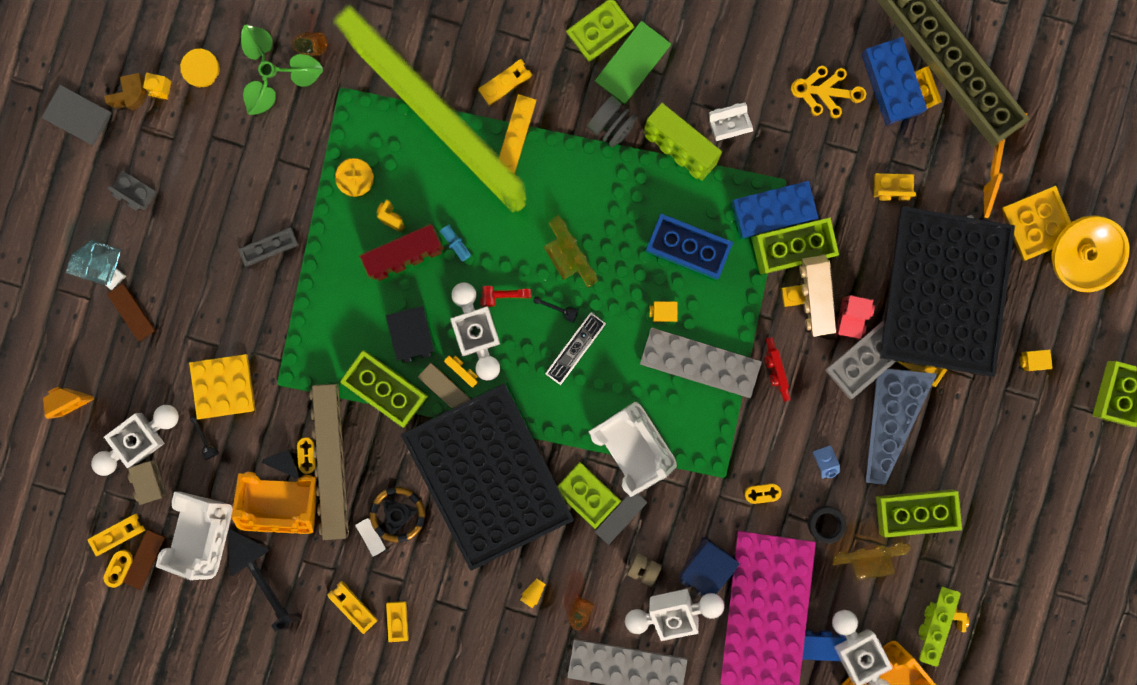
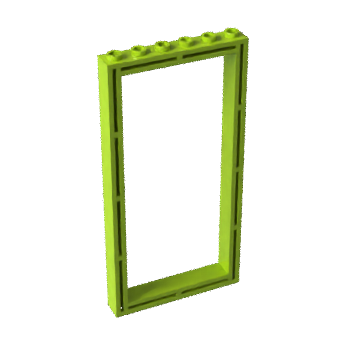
(432, 110)

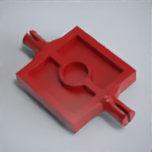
(778, 375)

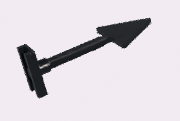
(244, 553)

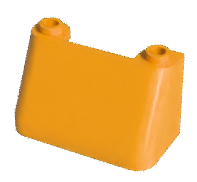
(274, 504)
(904, 668)

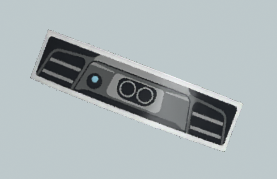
(575, 348)

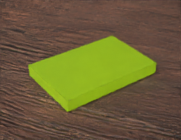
(600, 29)
(588, 495)

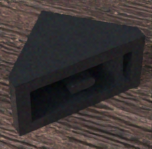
(284, 462)

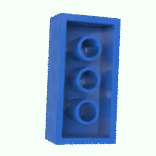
(894, 81)
(774, 210)
(689, 247)

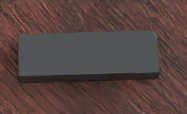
(268, 247)
(620, 517)

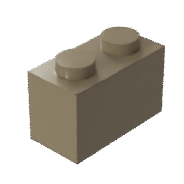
(146, 482)

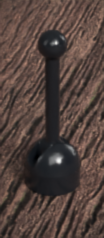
(569, 313)
(209, 450)

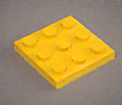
(1037, 222)
(222, 386)

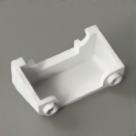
(635, 448)
(197, 537)

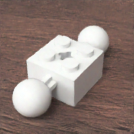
(487, 366)
(122, 440)
(674, 614)
(860, 645)

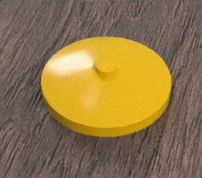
(1090, 253)

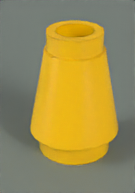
(533, 593)

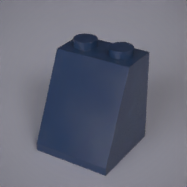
(708, 568)

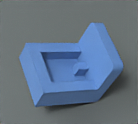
(827, 462)

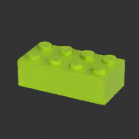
(681, 142)
(790, 245)
(384, 388)
(918, 513)

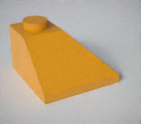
(63, 401)

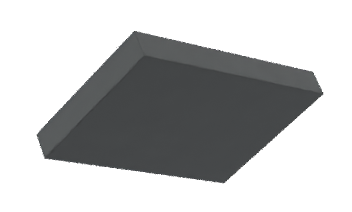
(76, 115)

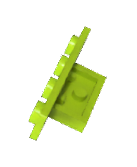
(937, 625)

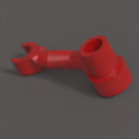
(489, 295)

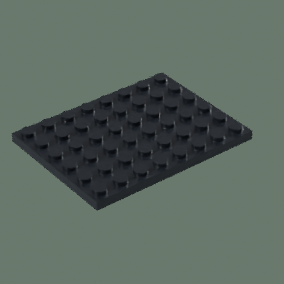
(947, 292)
(487, 476)

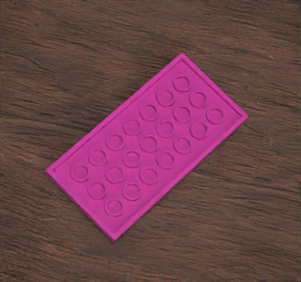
(768, 610)

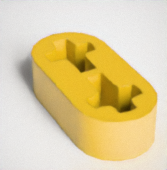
(301, 452)
(763, 498)

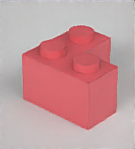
(853, 316)

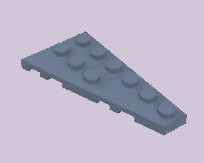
(896, 407)

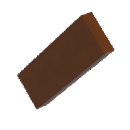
(131, 312)
(144, 559)

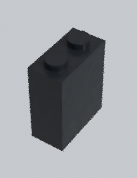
(411, 334)

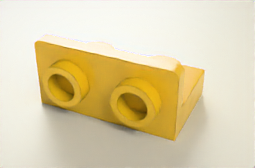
(894, 186)
(389, 218)

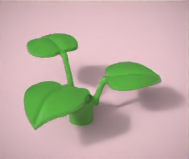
(258, 96)

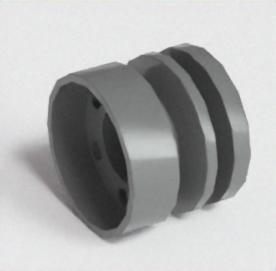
(612, 122)

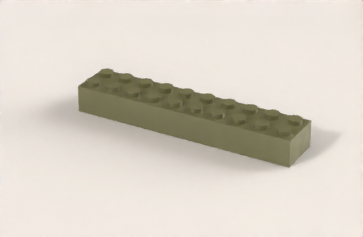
(958, 67)

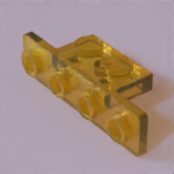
(567, 255)
(872, 562)

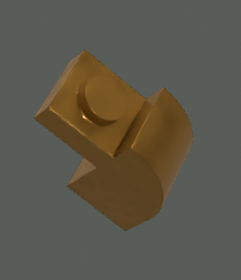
(132, 95)

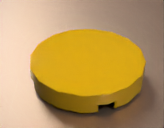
(199, 67)
(354, 177)

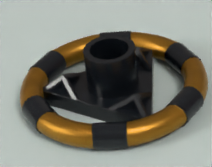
(397, 514)

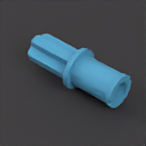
(455, 243)

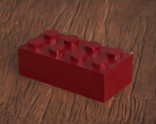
(402, 252)

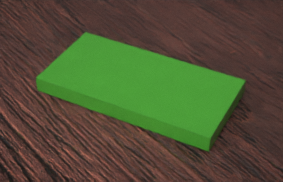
(632, 62)

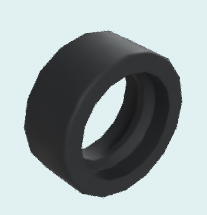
(841, 524)

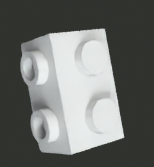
(730, 121)

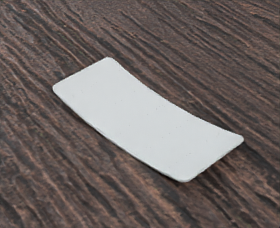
(370, 537)

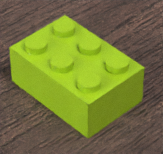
(1118, 394)

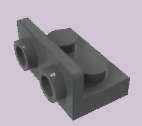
(133, 191)

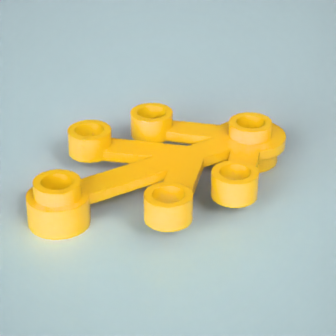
(825, 91)

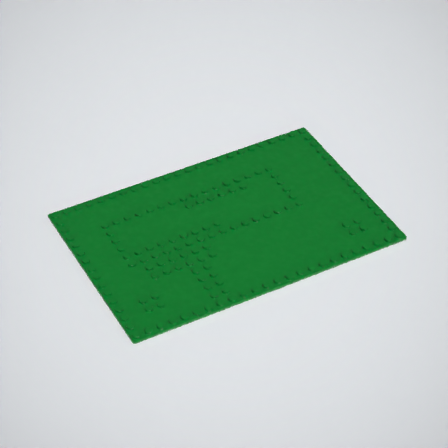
(610, 209)

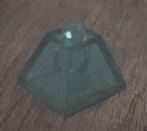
(94, 262)

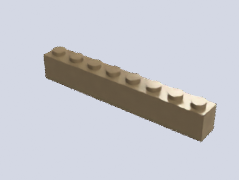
(330, 461)

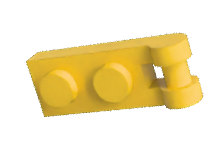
(504, 82)
(115, 535)
(352, 607)

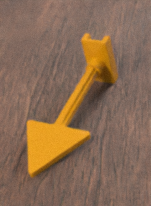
(992, 186)

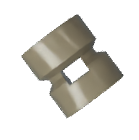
(650, 571)

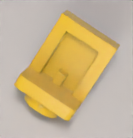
(962, 620)

